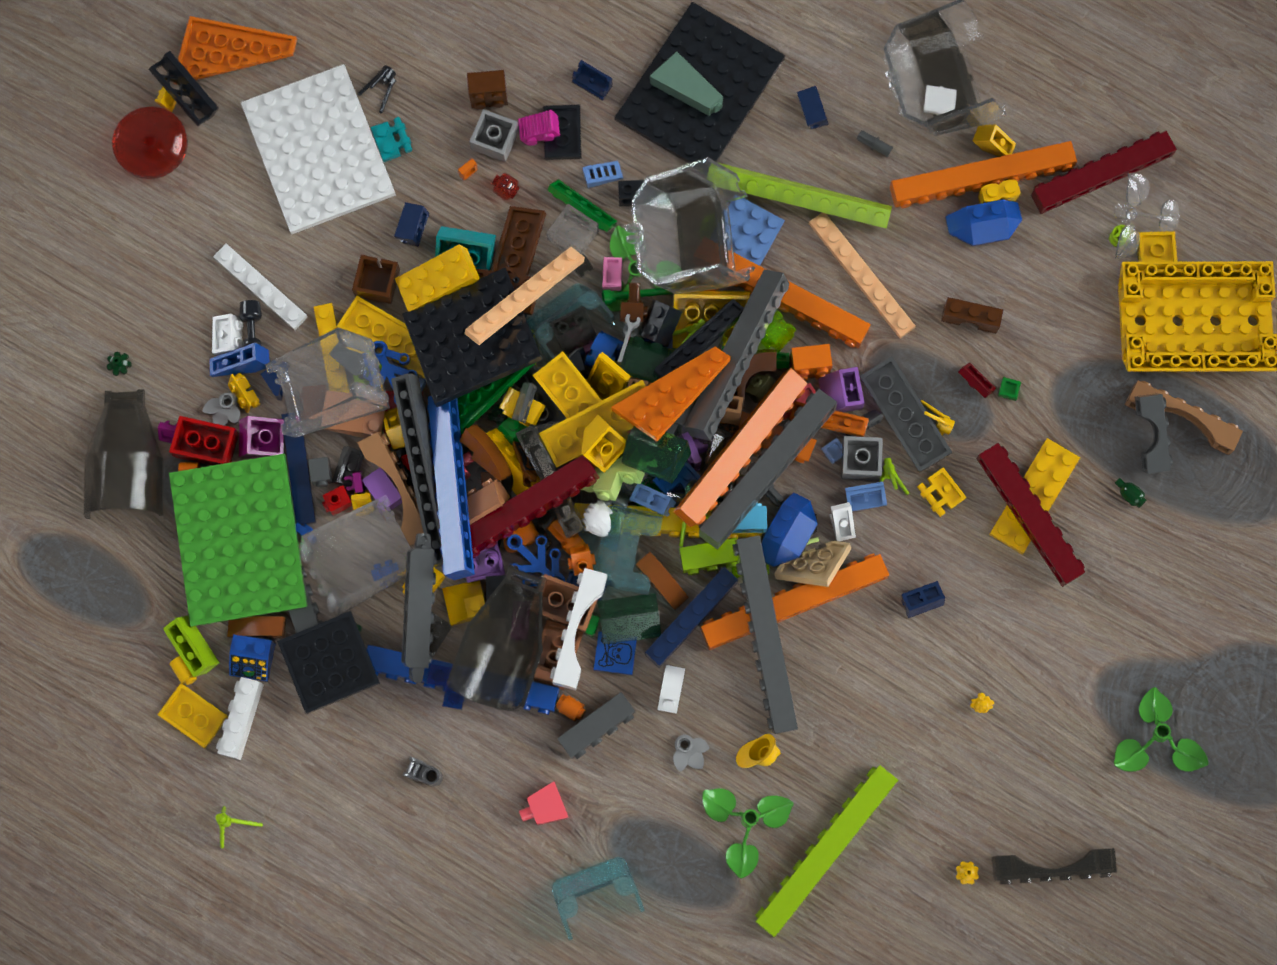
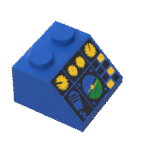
(251, 657)

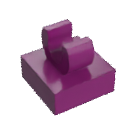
(166, 431)
(357, 481)

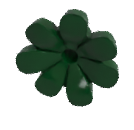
(118, 363)

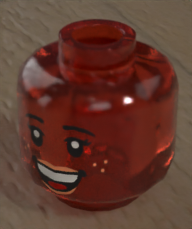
(505, 186)

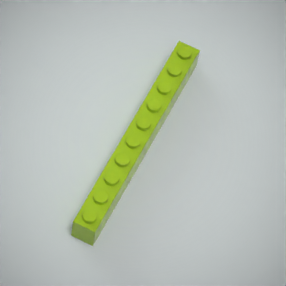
(812, 197)
(826, 851)

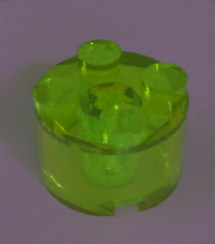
(778, 333)

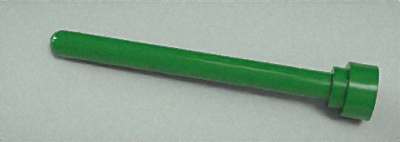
(610, 296)

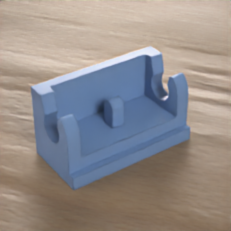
(866, 496)
(652, 499)

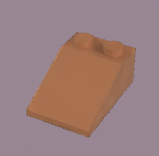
(361, 427)
(551, 642)

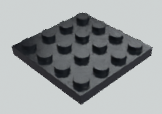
(328, 662)

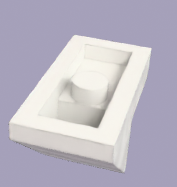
(842, 521)

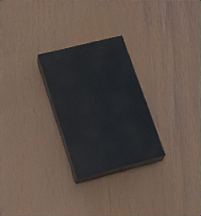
(569, 142)

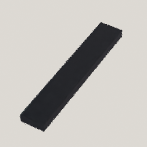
(701, 339)

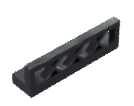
(199, 98)

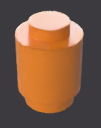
(570, 707)

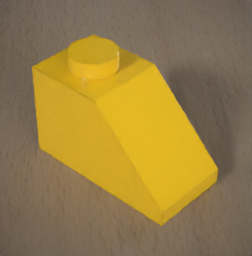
(993, 140)
(393, 428)

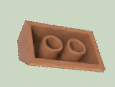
(486, 499)
(557, 602)

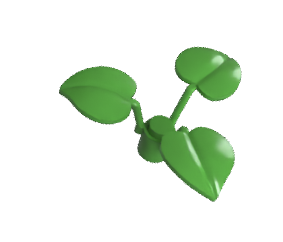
(623, 249)
(1158, 709)
(773, 809)

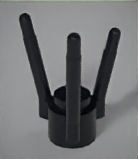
(384, 76)

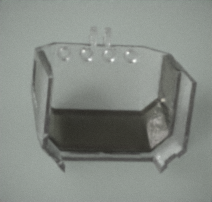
(933, 54)
(686, 228)

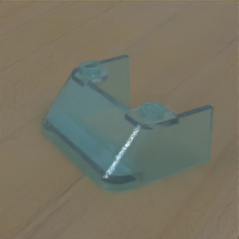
(567, 301)
(588, 880)

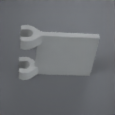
(628, 328)

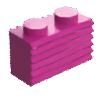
(538, 127)

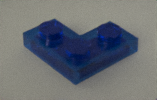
(439, 676)

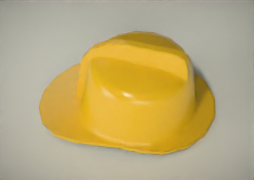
(758, 752)

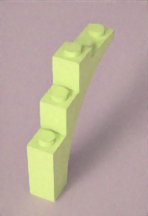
(610, 482)

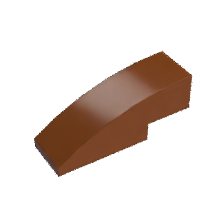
(486, 452)
(662, 581)
(258, 627)

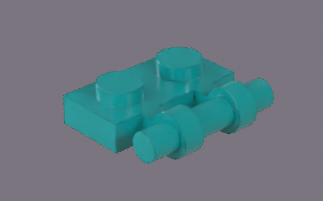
(385, 140)

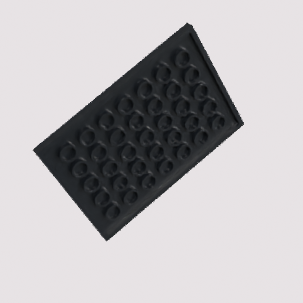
(728, 60)

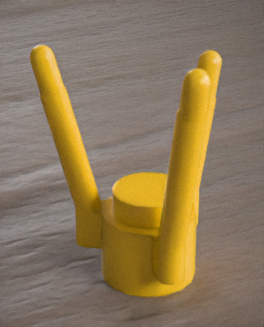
(943, 423)

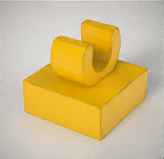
(165, 100)
(360, 500)

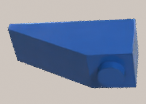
(242, 360)

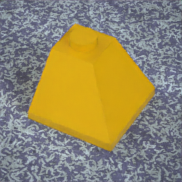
(602, 444)
(463, 601)

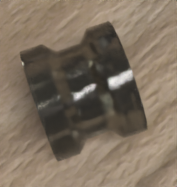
(584, 267)

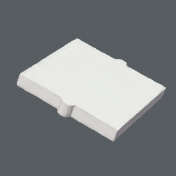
(939, 100)

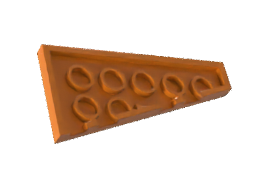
(665, 400)

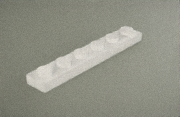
(260, 286)

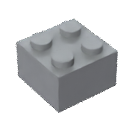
(494, 135)
(861, 458)

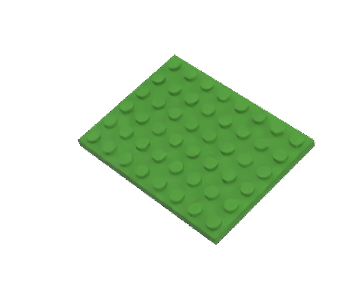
(238, 540)

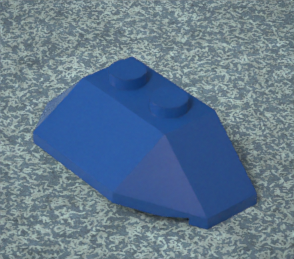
(985, 222)
(789, 531)

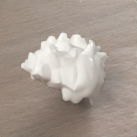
(597, 519)

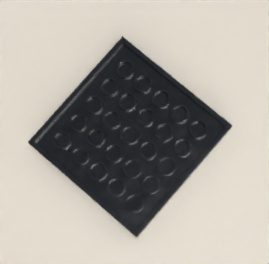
(453, 360)

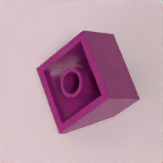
(260, 437)

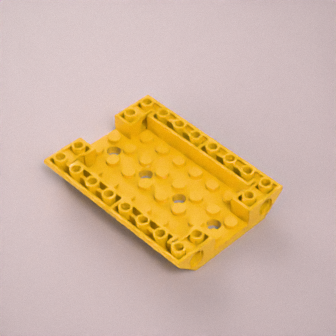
(1195, 294)

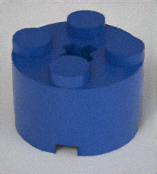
(607, 344)

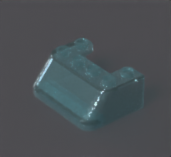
(618, 549)

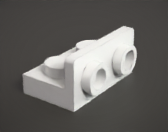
(226, 333)

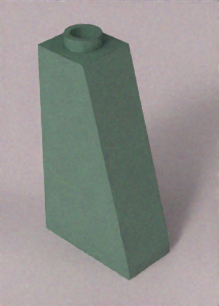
(686, 84)

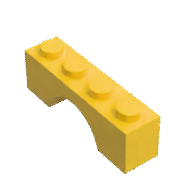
(511, 458)

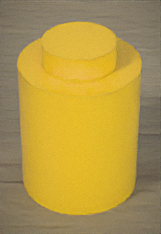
(182, 671)

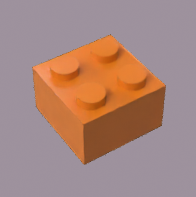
(811, 361)

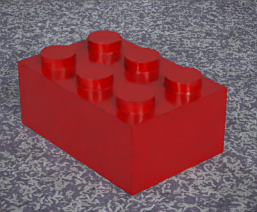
(203, 441)

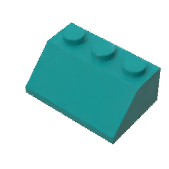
(480, 245)

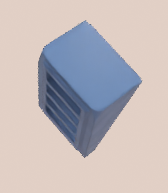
(604, 179)

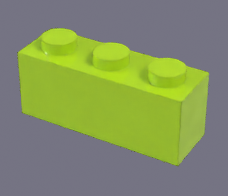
(707, 557)
(191, 646)

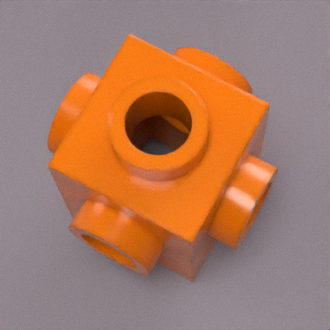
(581, 559)

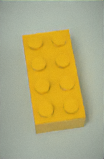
(437, 278)

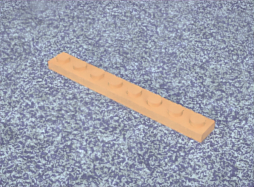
(862, 275)
(524, 295)

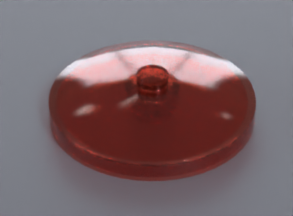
(150, 142)

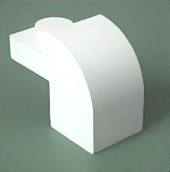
(671, 689)

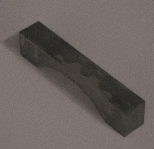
(544, 466)
(1094, 862)

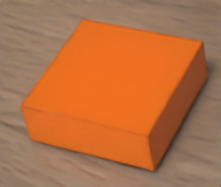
(467, 169)

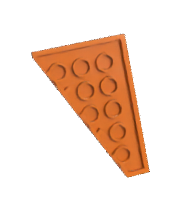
(222, 47)

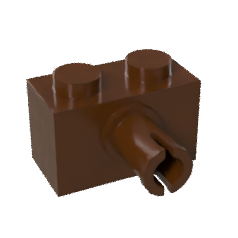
(634, 305)

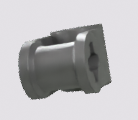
(419, 771)

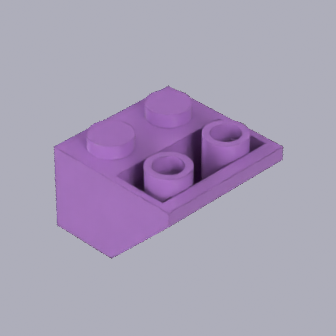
(844, 388)

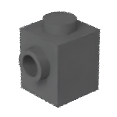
(320, 472)

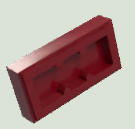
(976, 380)

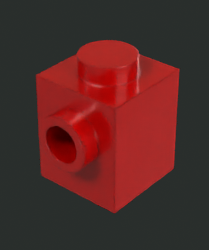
(337, 500)

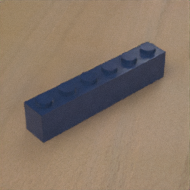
(691, 617)

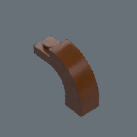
(761, 361)

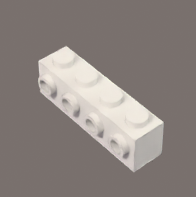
(240, 719)

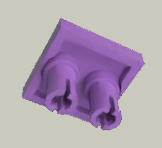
(696, 449)
(487, 564)

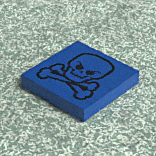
(615, 657)

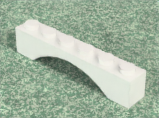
(590, 589)

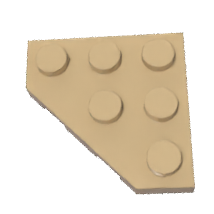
(814, 565)

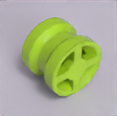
(1114, 234)

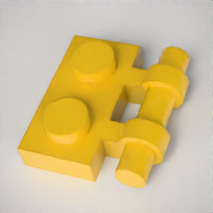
(947, 490)

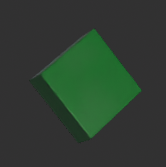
(1009, 388)
(592, 627)

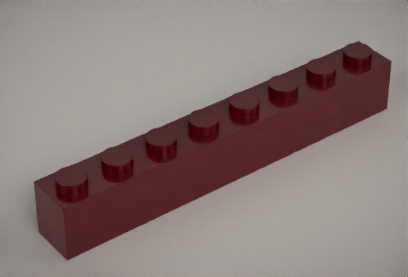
(1103, 172)
(532, 503)
(1030, 514)

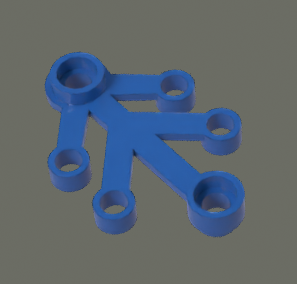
(388, 370)
(537, 564)

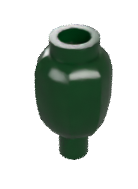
(1131, 493)

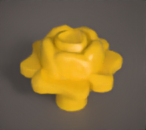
(981, 703)
(967, 872)

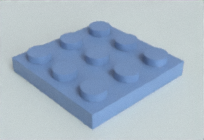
(752, 229)

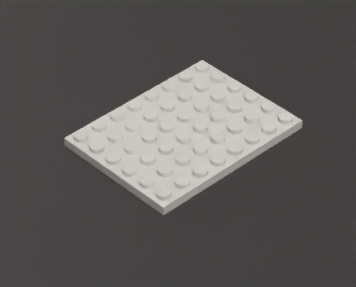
(318, 149)

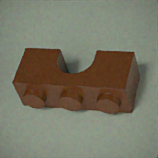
(983, 316)

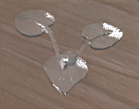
(1136, 191)

